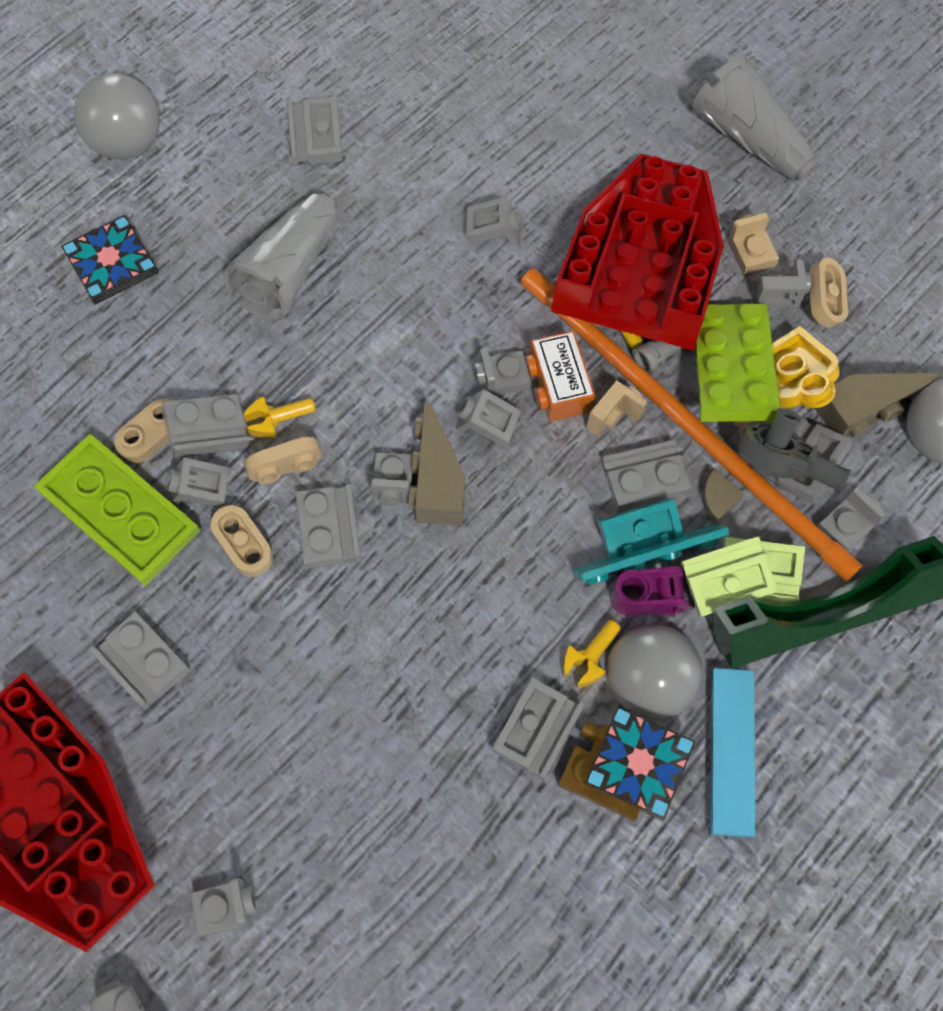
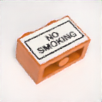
(560, 376)

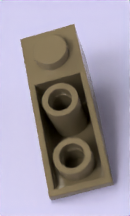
(869, 398)
(440, 477)

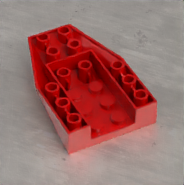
(645, 254)
(63, 827)

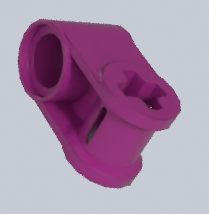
(658, 589)

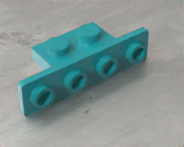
(645, 535)

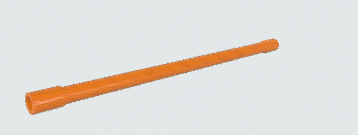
(830, 551)

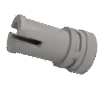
(653, 354)

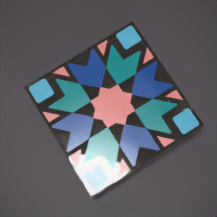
(109, 259)
(640, 763)

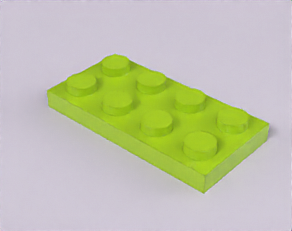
(736, 364)
(117, 509)

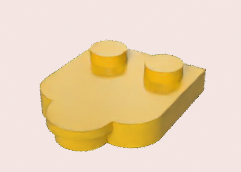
(804, 370)

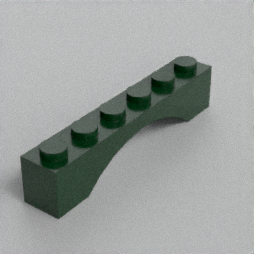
(762, 628)

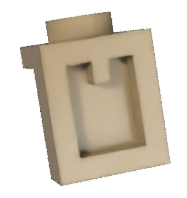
(752, 244)
(613, 404)

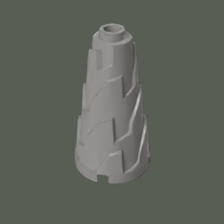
(746, 110)
(279, 259)

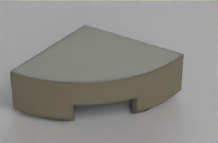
(720, 496)

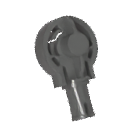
(780, 452)

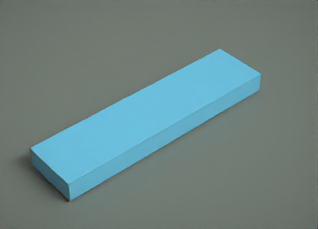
(732, 753)

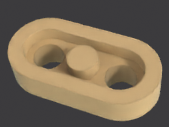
(828, 293)
(150, 431)
(281, 459)
(243, 542)

